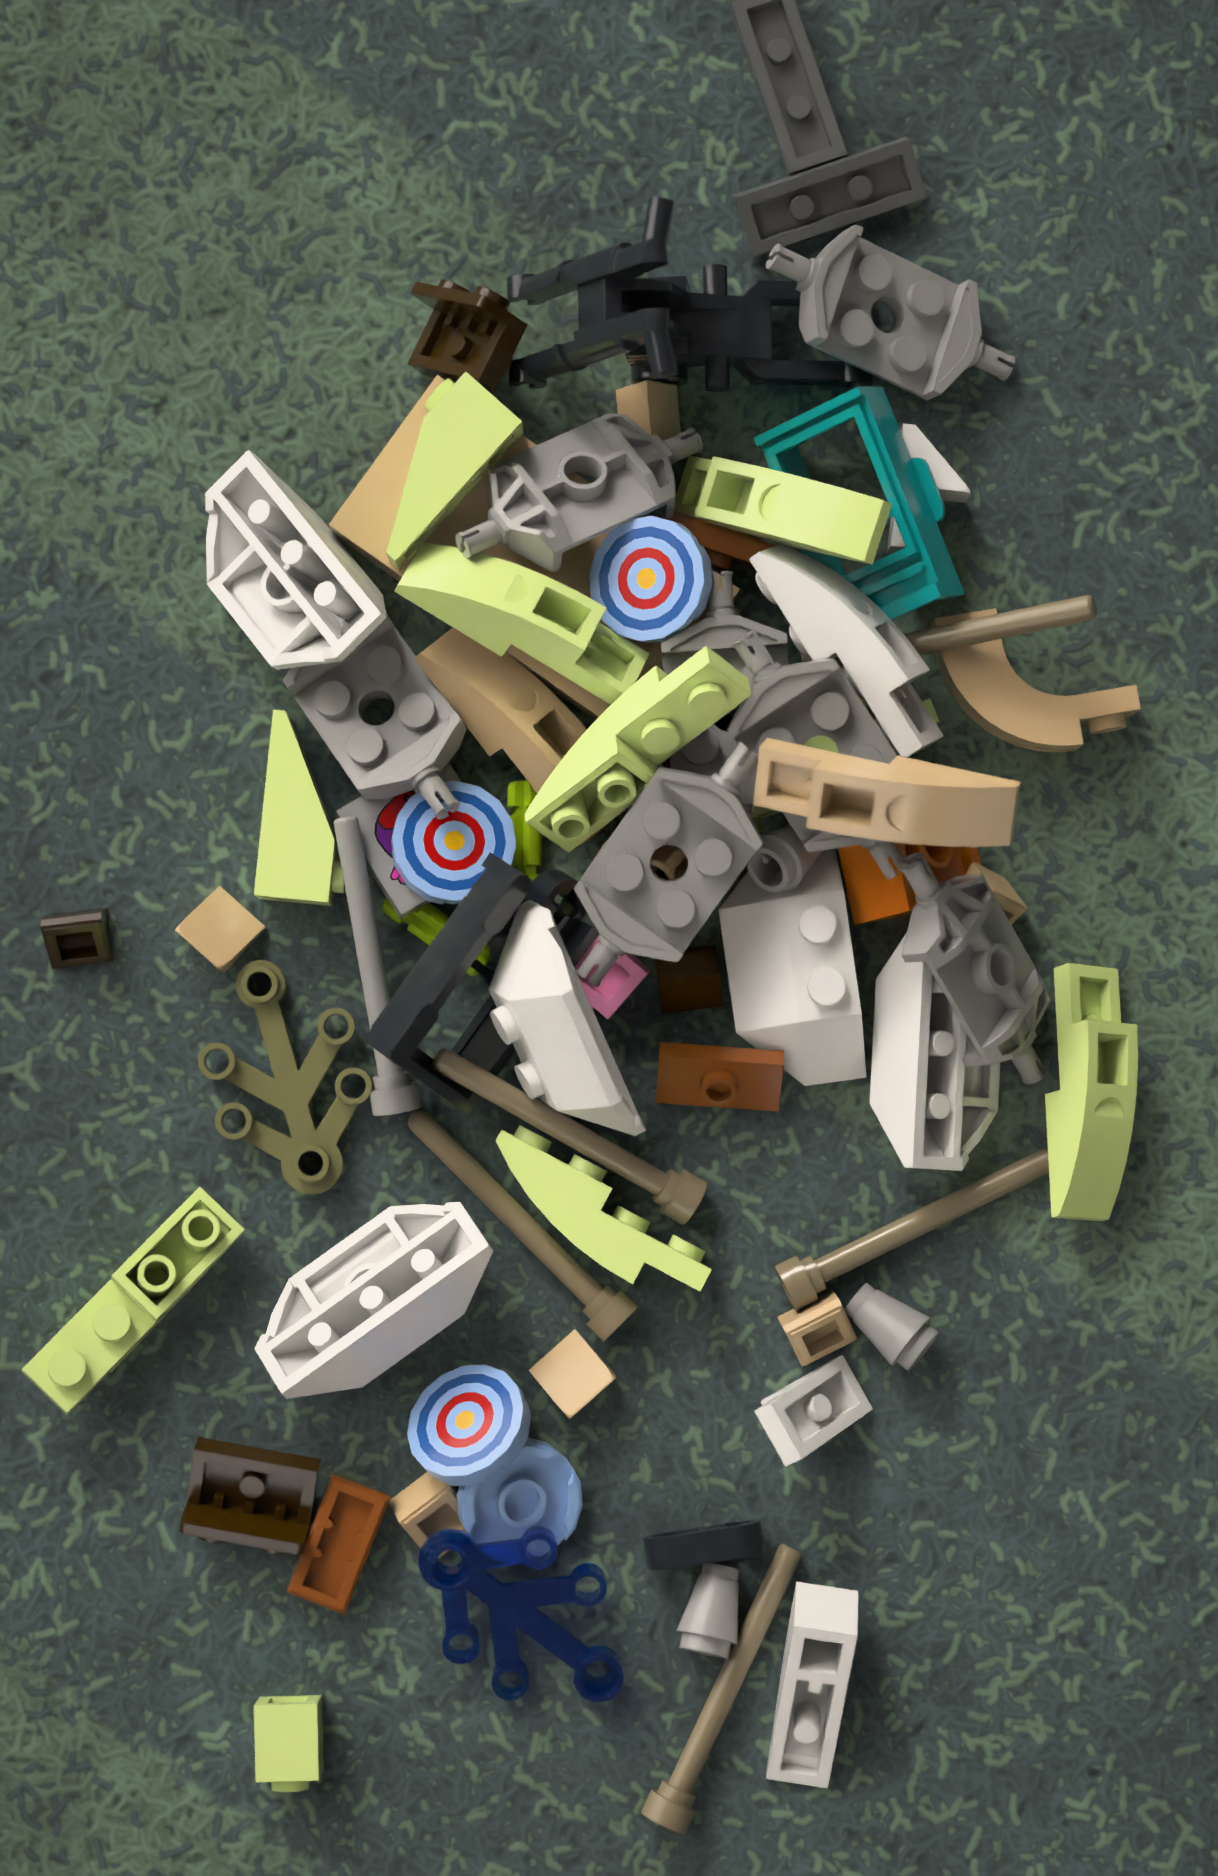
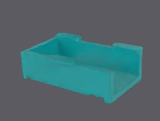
(924, 567)

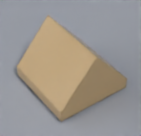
(651, 407)
(817, 1328)

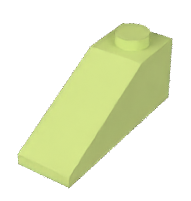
(455, 446)
(296, 840)

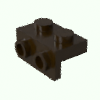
(466, 334)
(250, 1496)

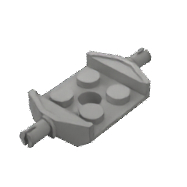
(934, 318)
(545, 513)
(718, 631)
(807, 702)
(404, 750)
(659, 916)
(978, 966)

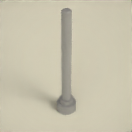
(392, 1086)

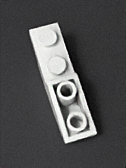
(839, 620)

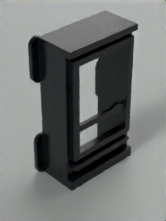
(439, 971)

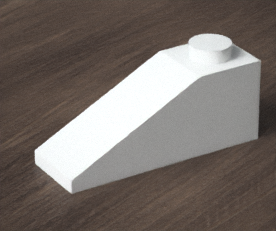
(813, 1684)

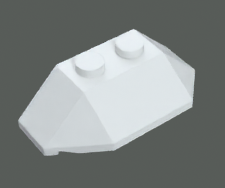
(284, 571)
(796, 974)
(555, 1027)
(918, 1080)
(373, 1299)

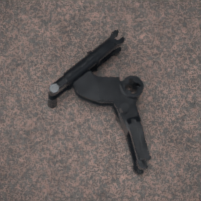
(665, 324)

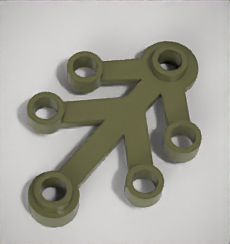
(290, 1088)

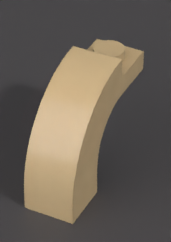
(1017, 712)

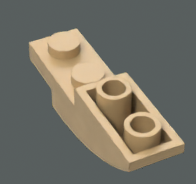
(502, 705)
(886, 802)

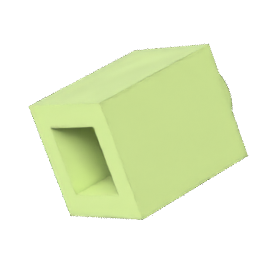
(288, 1741)

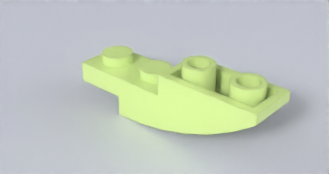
(783, 508)
(516, 606)
(629, 742)
(1096, 1101)
(573, 1202)
(133, 1301)

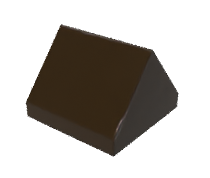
(77, 937)
(691, 982)

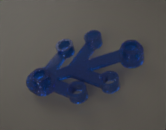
(515, 1606)

